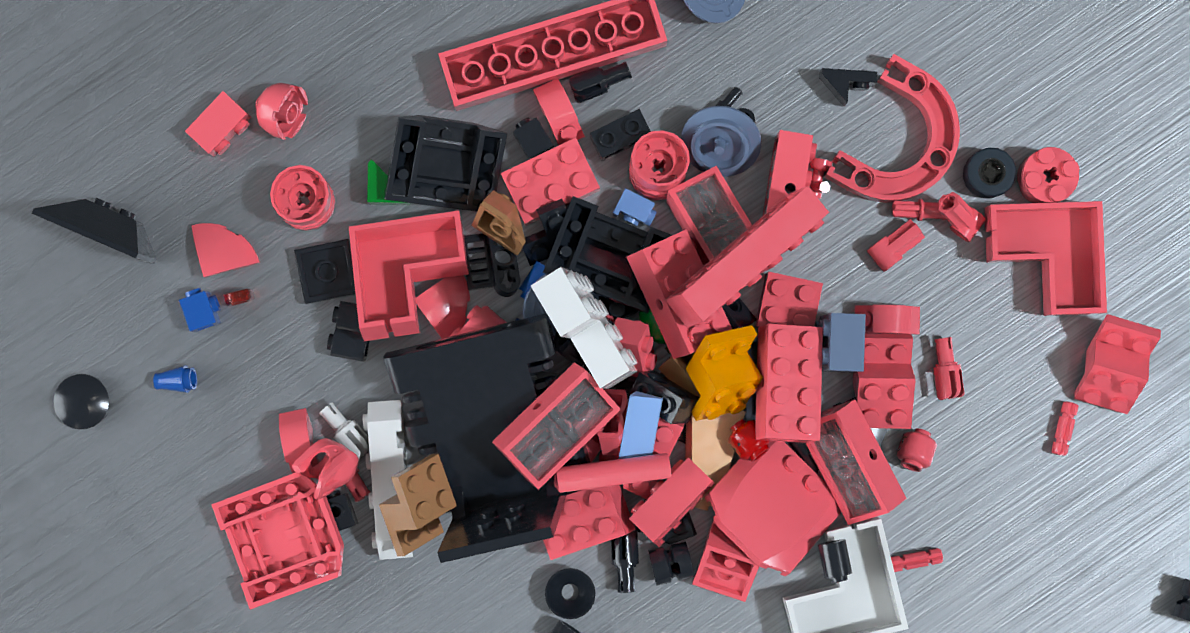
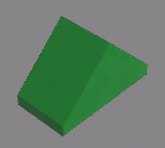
(377, 185)

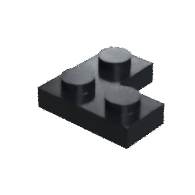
(539, 245)

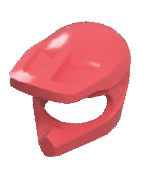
(332, 471)

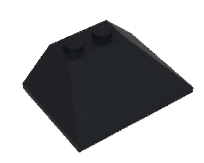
(444, 162)
(101, 225)
(599, 249)

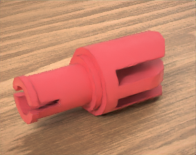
(947, 371)

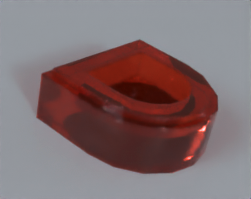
(239, 297)

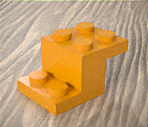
(724, 373)

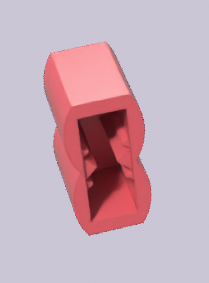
(611, 433)

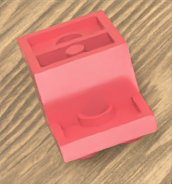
(1117, 364)
(887, 382)
(724, 566)

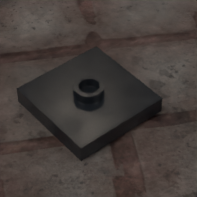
(325, 271)

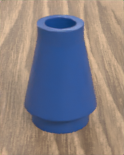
(178, 379)

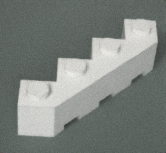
(385, 459)

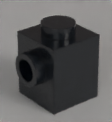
(342, 510)

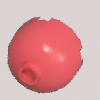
(280, 109)

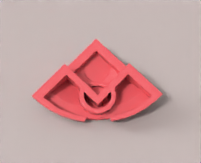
(221, 249)
(445, 304)

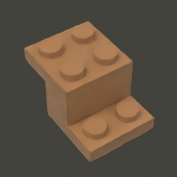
(416, 508)

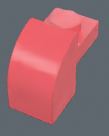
(558, 111)
(890, 319)
(296, 436)

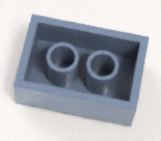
(842, 342)

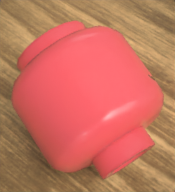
(916, 450)

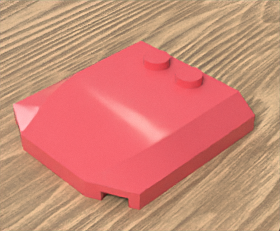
(773, 507)
(281, 538)

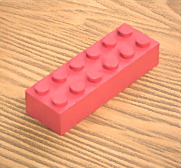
(747, 256)

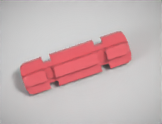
(1065, 428)
(917, 559)

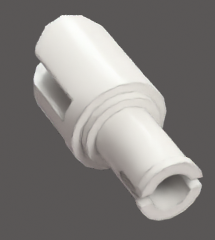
(346, 431)

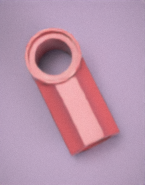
(963, 219)
(891, 248)

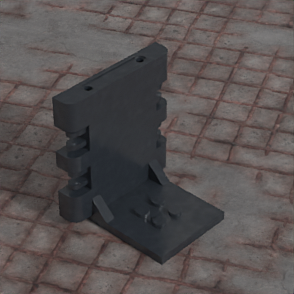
(470, 395)

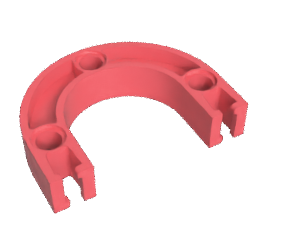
(942, 138)

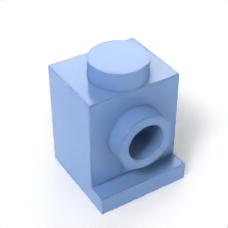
(635, 209)

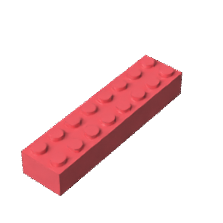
(551, 50)

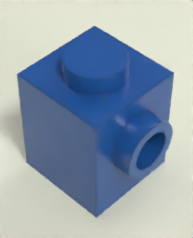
(200, 309)

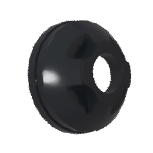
(570, 608)

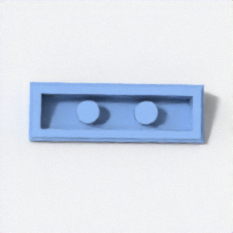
(640, 425)

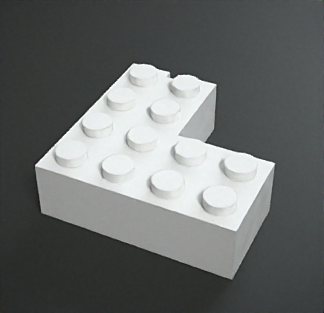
(582, 318)
(863, 602)

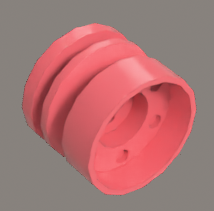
(659, 151)
(299, 182)

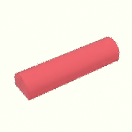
(612, 472)

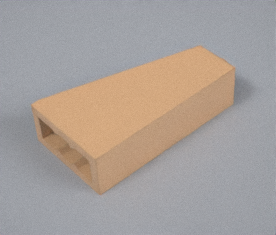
(709, 447)

